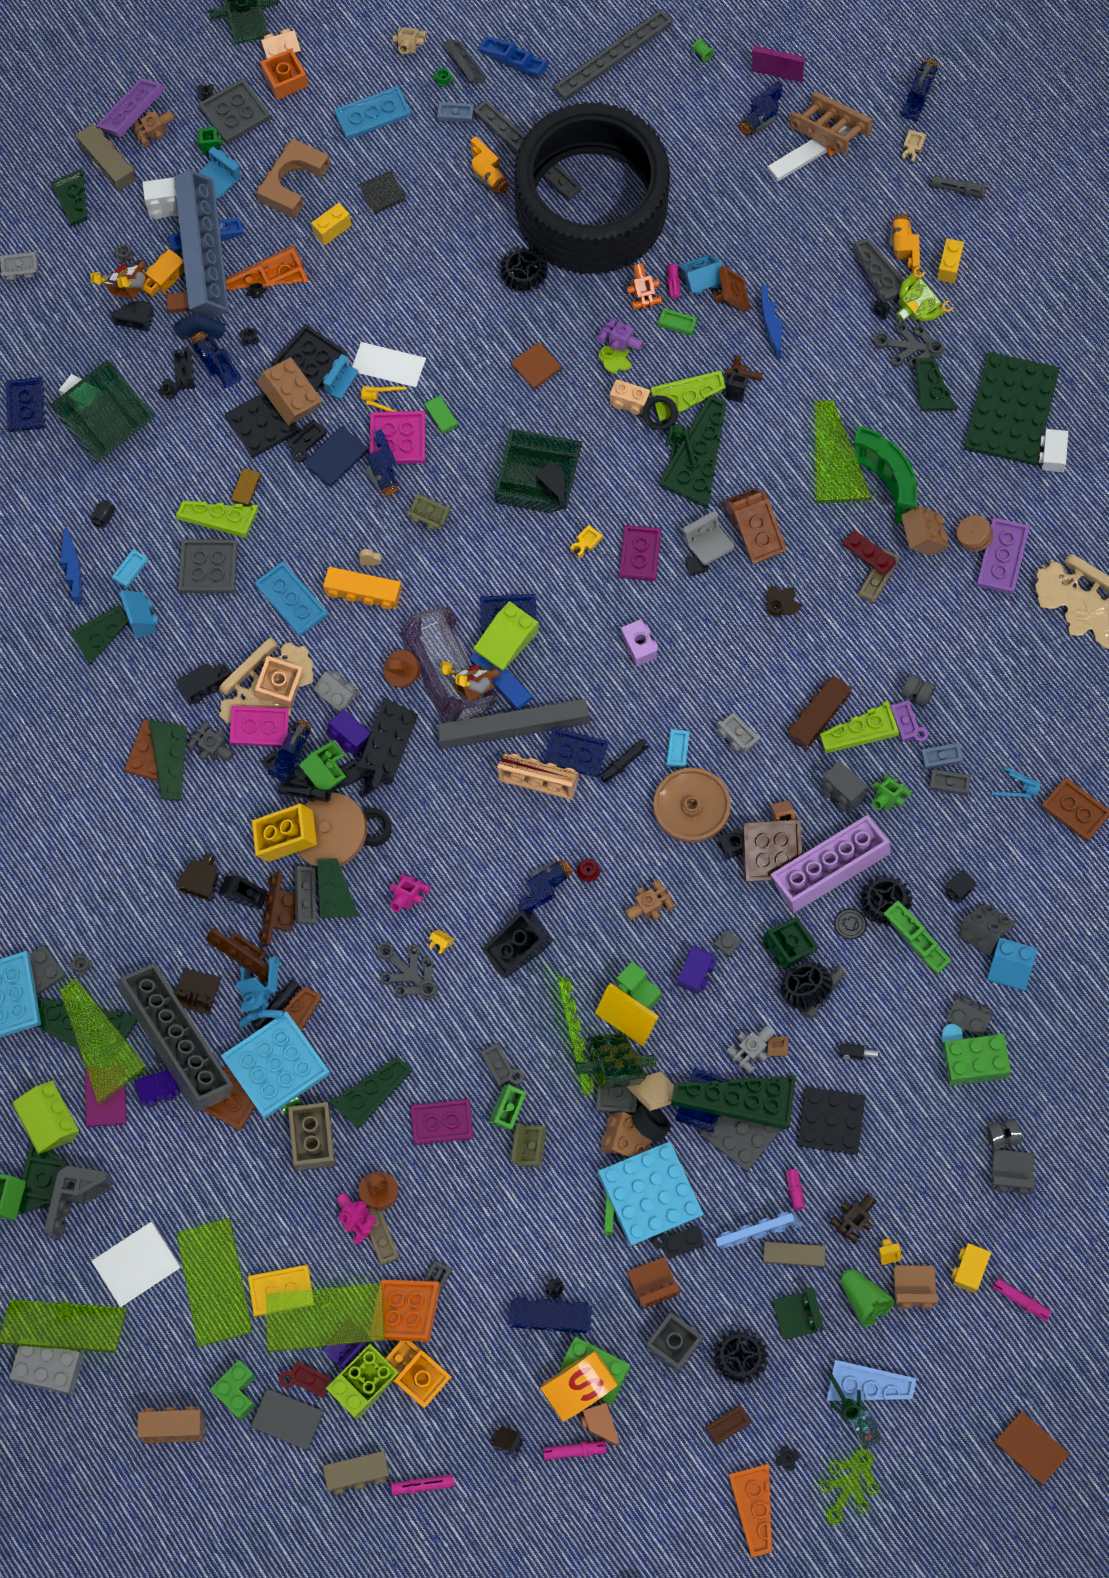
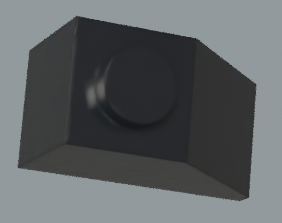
(134, 315)
(552, 481)
(243, 892)
(507, 1441)

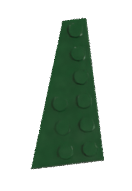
(695, 477)
(57, 1022)
(747, 1099)

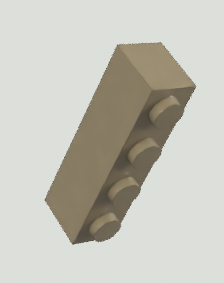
(105, 157)

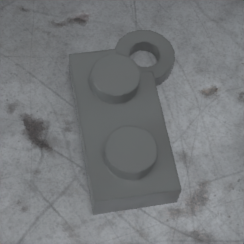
(500, 1066)

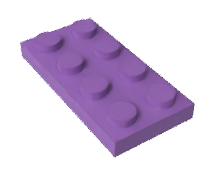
(130, 107)
(1003, 556)

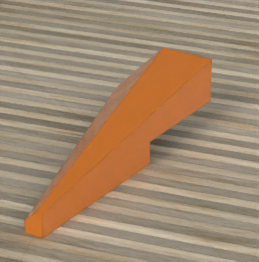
(276, 269)

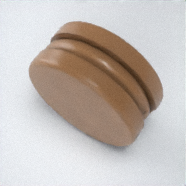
(975, 533)

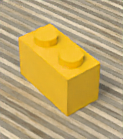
(331, 224)
(950, 260)
(971, 1268)

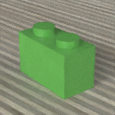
(507, 1107)

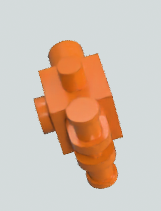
(642, 287)

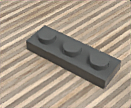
(465, 61)
(305, 895)

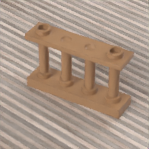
(837, 111)

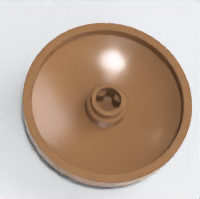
(692, 805)
(338, 829)

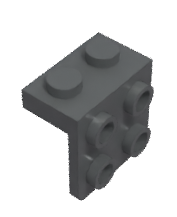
(985, 927)
(1013, 1172)

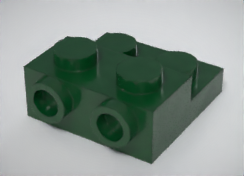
(789, 943)

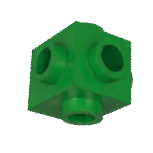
(209, 138)

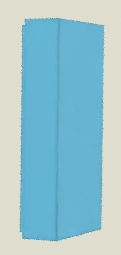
(130, 568)
(678, 748)

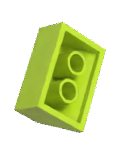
(45, 1117)

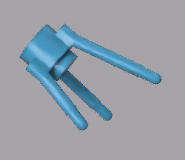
(1030, 785)

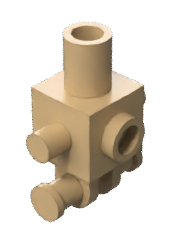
(409, 39)

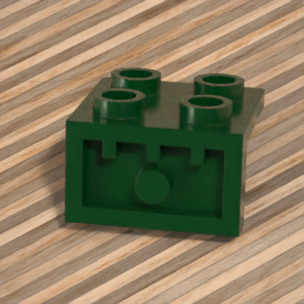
(798, 1314)

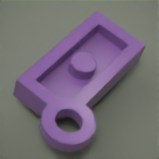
(907, 723)

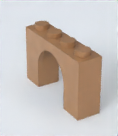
(294, 157)

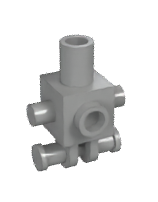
(753, 1047)

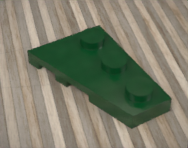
(72, 196)
(333, 891)

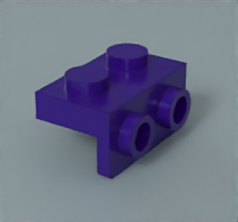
(344, 1354)

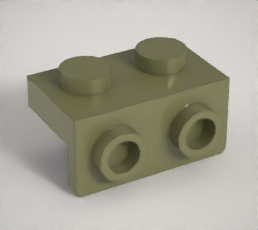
(429, 511)
(528, 1145)

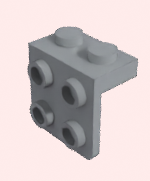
(707, 539)

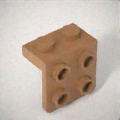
(623, 1136)
(915, 1287)

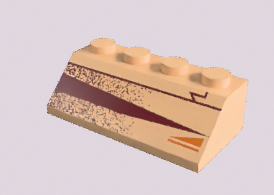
(538, 776)

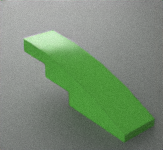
(917, 938)

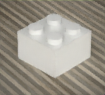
(160, 198)

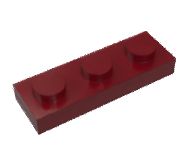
(869, 553)

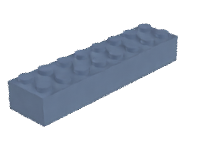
(201, 244)

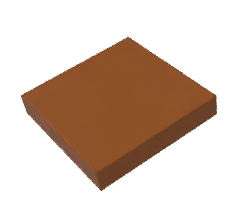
(536, 365)

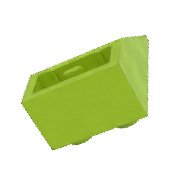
(362, 1381)

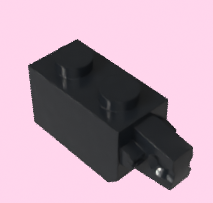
(202, 682)

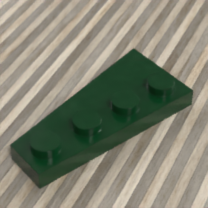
(169, 758)
(365, 1098)

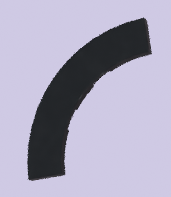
(298, 777)

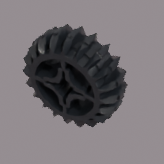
(516, 277)
(871, 890)
(801, 986)
(749, 1354)

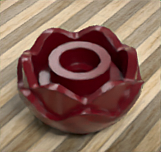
(588, 876)

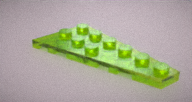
(103, 1049)

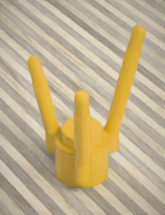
(371, 393)

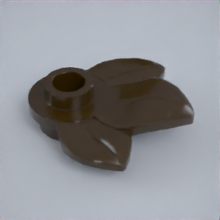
(783, 600)

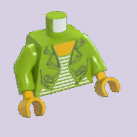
(919, 300)

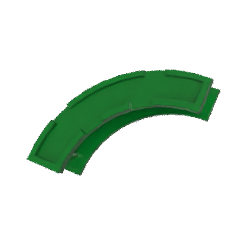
(891, 465)

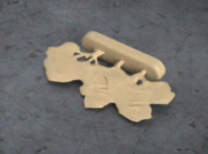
(1085, 608)
(295, 655)

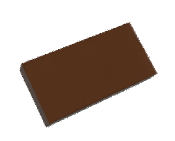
(728, 1425)

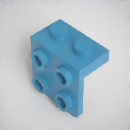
(222, 170)

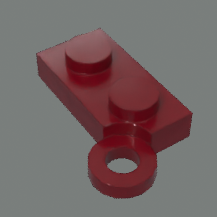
(307, 1379)

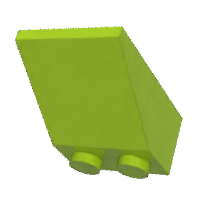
(506, 636)

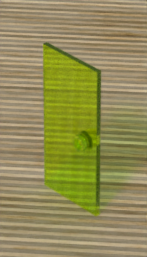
(214, 1282)
(325, 1317)
(62, 1326)

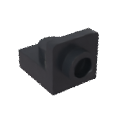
(736, 387)

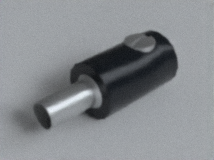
(857, 1052)

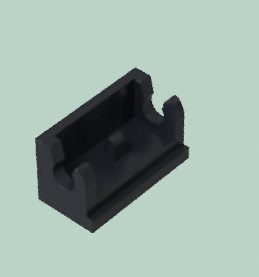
(184, 369)

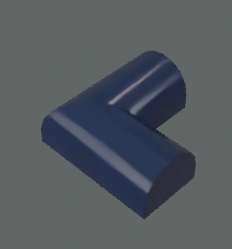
(197, 323)

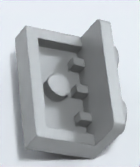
(19, 265)
(336, 690)
(737, 733)

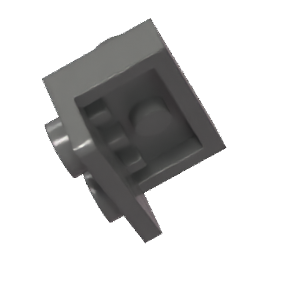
(970, 1015)

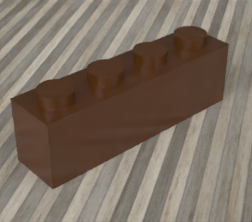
(819, 712)

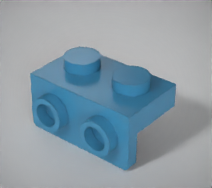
(339, 378)

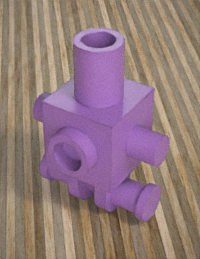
(619, 336)

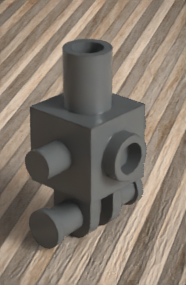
(210, 744)

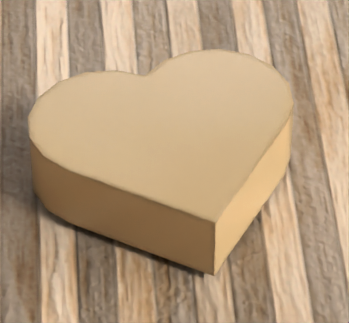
(369, 558)

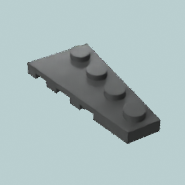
(879, 270)

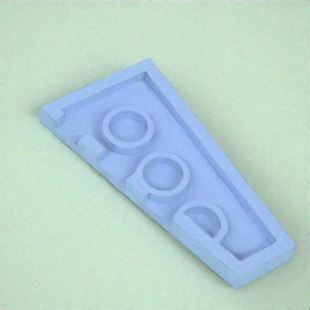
(871, 1382)

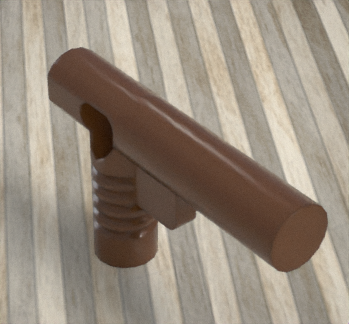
(742, 369)

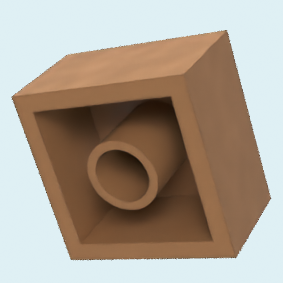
(925, 531)

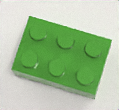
(976, 1060)

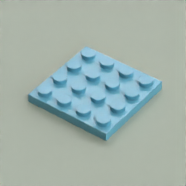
(17, 995)
(275, 1065)
(650, 1193)

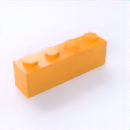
(362, 588)

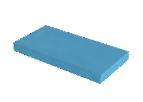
(372, 112)
(291, 599)

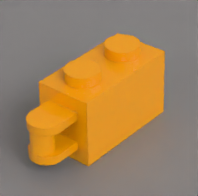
(163, 273)

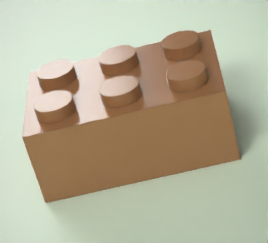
(289, 391)
(171, 1425)

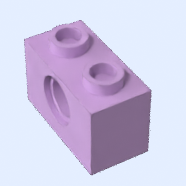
(639, 652)

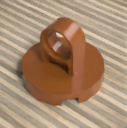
(401, 669)
(378, 1191)

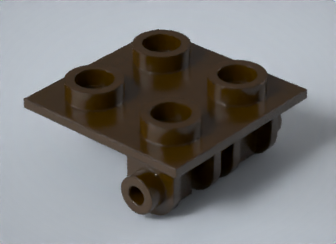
(197, 991)

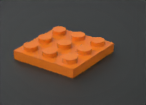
(409, 1309)

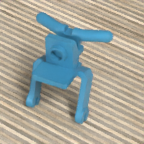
(256, 995)

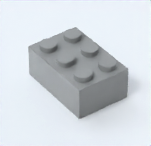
(47, 1368)

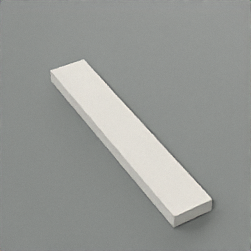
(800, 157)

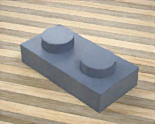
(455, 112)
(942, 756)

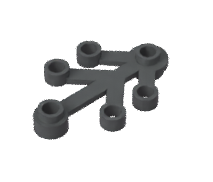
(910, 345)
(410, 974)

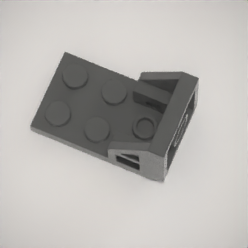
(73, 1186)

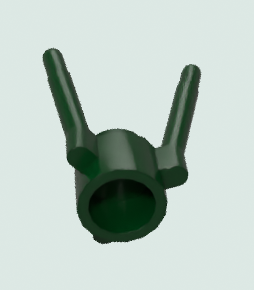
(677, 434)
(849, 1408)

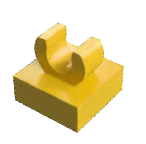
(442, 939)
(889, 1252)

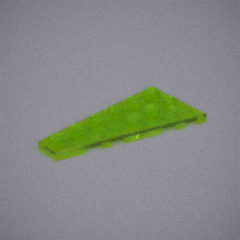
(836, 464)
(573, 1028)

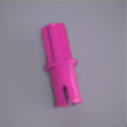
(673, 281)
(795, 1189)

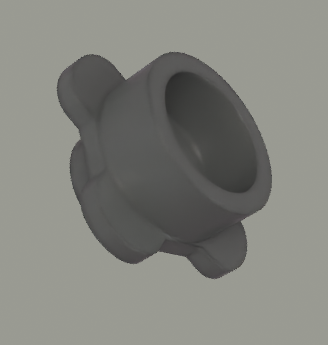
(123, 249)
(75, 965)

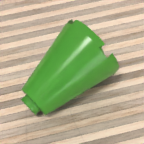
(865, 1297)

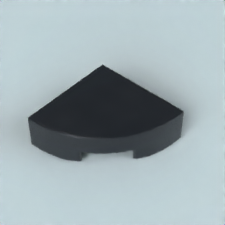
(695, 566)

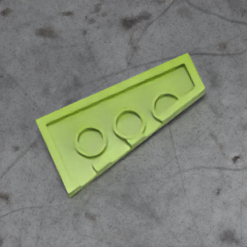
(687, 392)
(220, 517)
(867, 728)

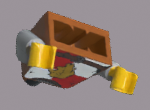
(125, 281)
(472, 681)

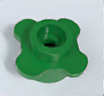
(443, 73)

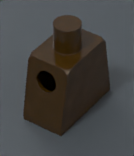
(200, 878)

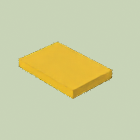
(626, 1014)
(275, 1282)

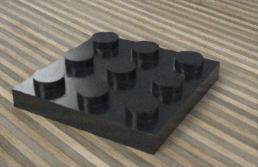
(312, 354)
(259, 425)
(831, 1121)

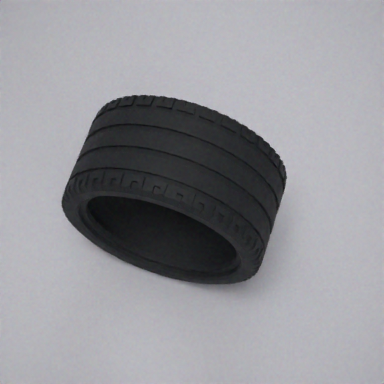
(597, 130)

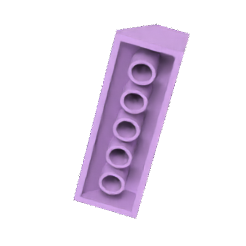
(831, 863)

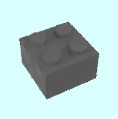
(843, 788)
(674, 1342)

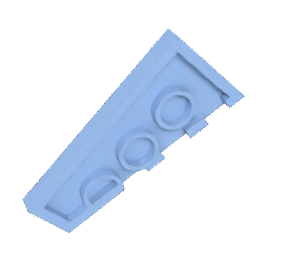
(758, 1231)

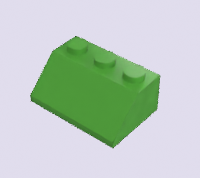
(617, 1367)

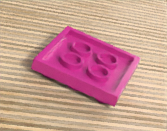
(404, 433)

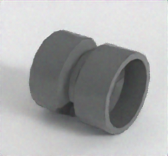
(918, 690)
(997, 1137)

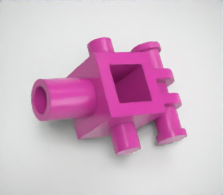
(407, 892)
(355, 1217)

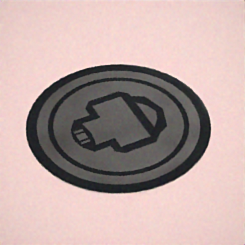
(850, 924)

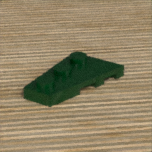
(931, 387)
(99, 633)

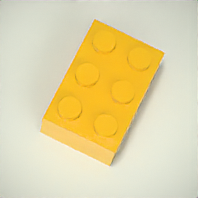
(284, 832)

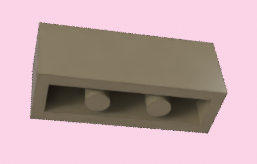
(356, 1473)

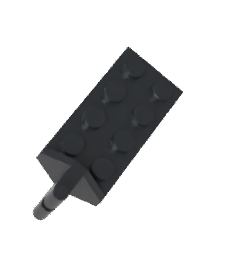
(385, 745)

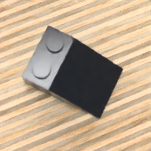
(517, 943)

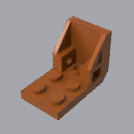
(757, 524)

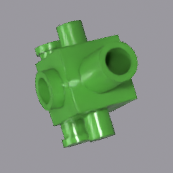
(889, 793)

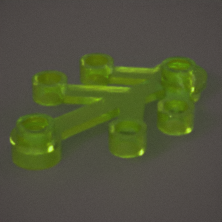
(851, 1483)

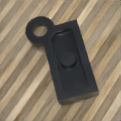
(306, 440)
(680, 1242)

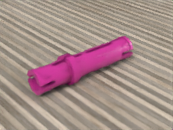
(1031, 1305)
(575, 1450)
(422, 1484)

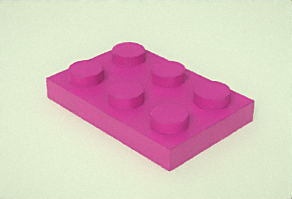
(258, 726)

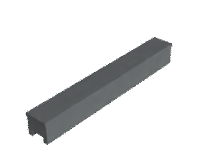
(513, 723)

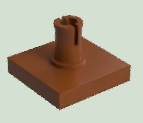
(733, 289)

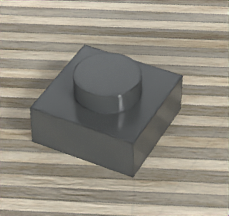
(727, 943)

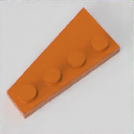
(752, 1498)

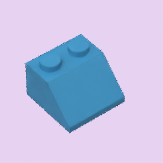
(701, 273)
(139, 613)
(1012, 964)

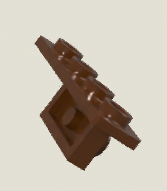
(279, 910)
(241, 951)

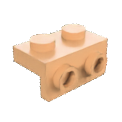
(277, 44)
(628, 397)

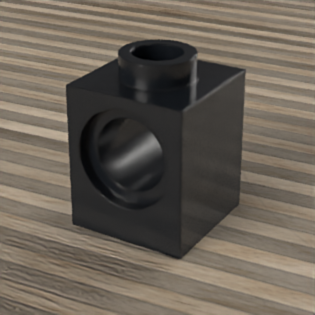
(728, 850)
(960, 886)

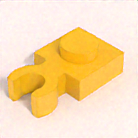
(586, 539)

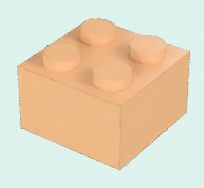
(279, 682)

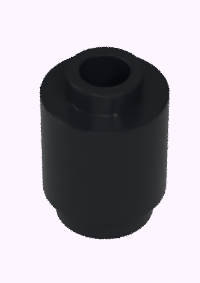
(102, 514)

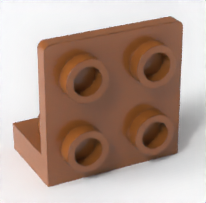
(653, 1283)

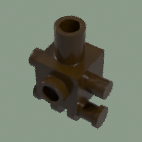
(856, 1216)

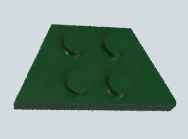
(40, 1179)

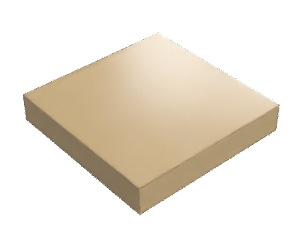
(654, 1091)

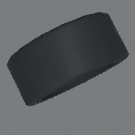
(646, 412)
(379, 840)
(651, 1124)

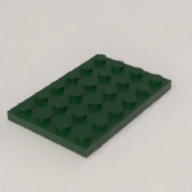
(1012, 408)

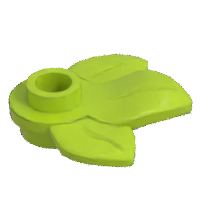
(614, 359)

